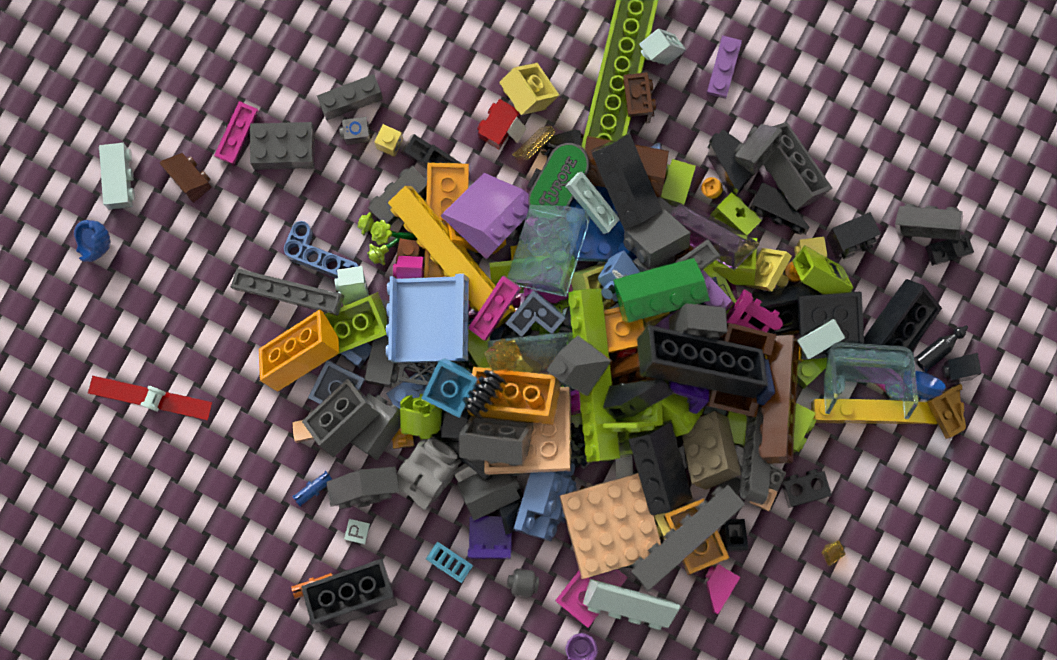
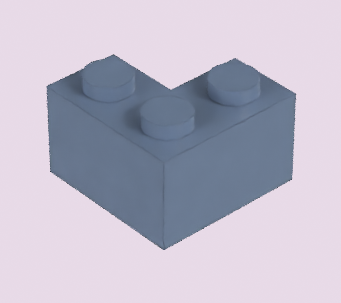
(535, 309)

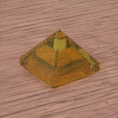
(833, 552)

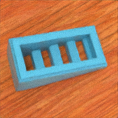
(434, 552)

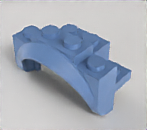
(543, 499)

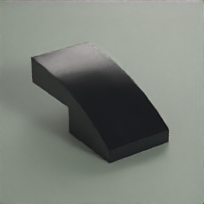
(949, 250)

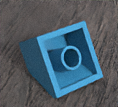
(449, 386)

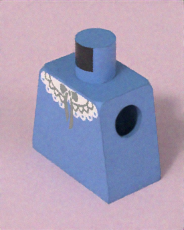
(616, 267)

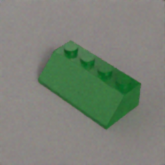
(660, 290)

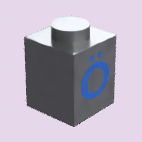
(355, 131)

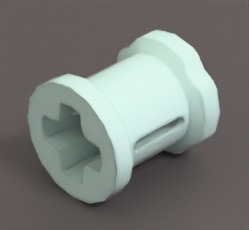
(153, 398)

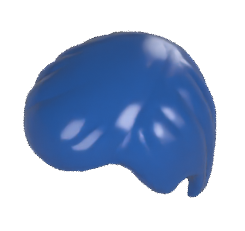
(91, 240)

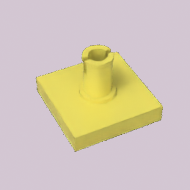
(769, 269)

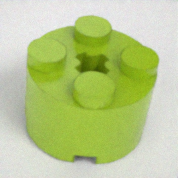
(419, 417)

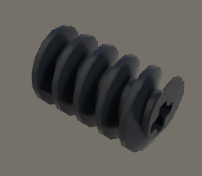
(483, 393)

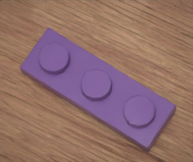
(724, 67)

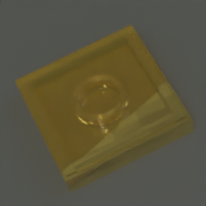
(535, 142)

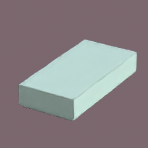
(820, 339)

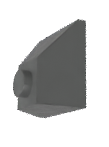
(579, 365)

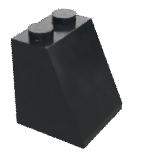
(722, 158)

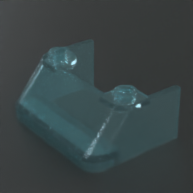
(871, 364)

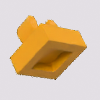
(402, 440)

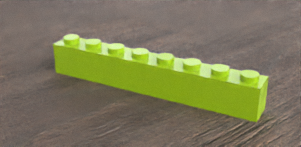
(589, 324)

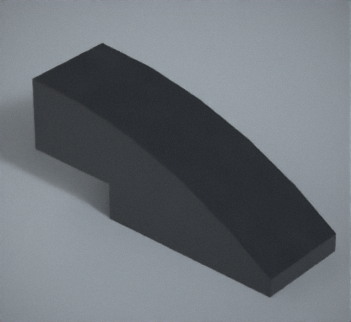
(424, 153)

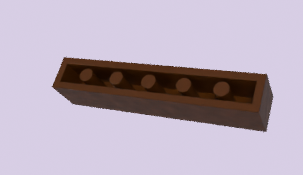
(780, 409)

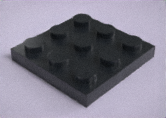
(822, 308)

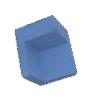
(358, 354)

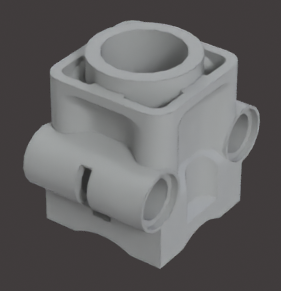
(427, 471)

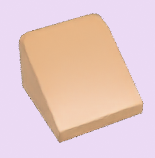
(300, 432)

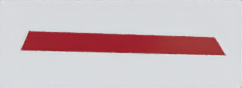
(137, 394)

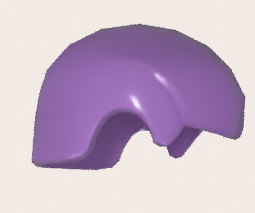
(581, 647)

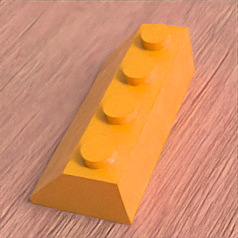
(297, 351)

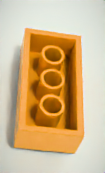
(525, 398)

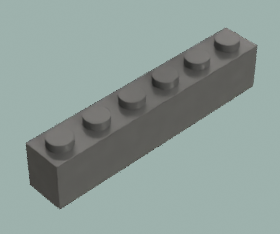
(687, 538)

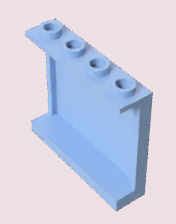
(428, 319)

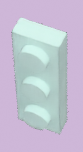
(592, 202)

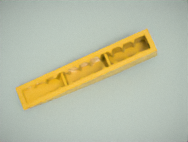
(871, 412)

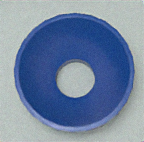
(928, 386)

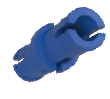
(312, 488)

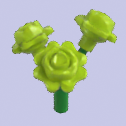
(380, 233)

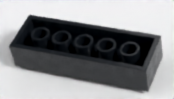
(701, 362)

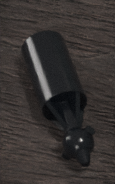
(939, 349)

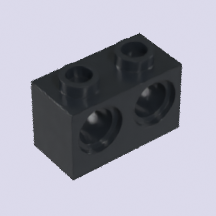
(807, 493)

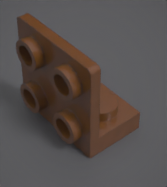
(638, 95)

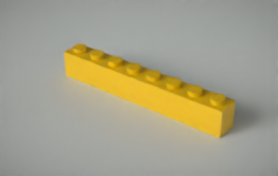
(435, 237)

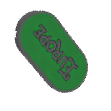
(557, 172)

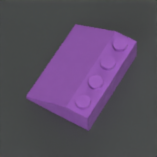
(488, 213)

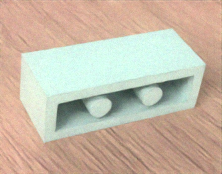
(662, 47)
(116, 176)

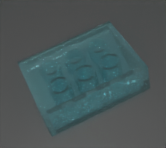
(549, 248)

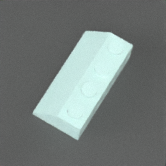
(630, 603)

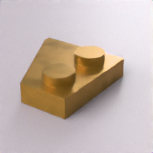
(949, 411)

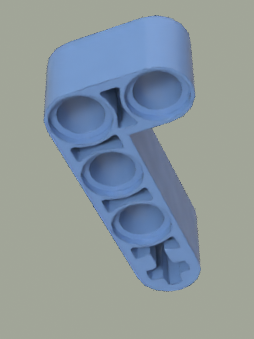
(306, 250)

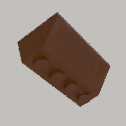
(653, 160)

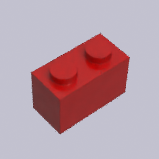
(495, 127)

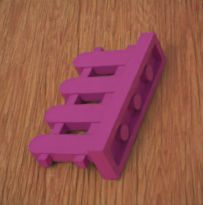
(746, 304)

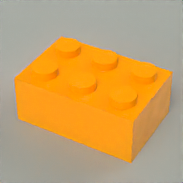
(707, 553)

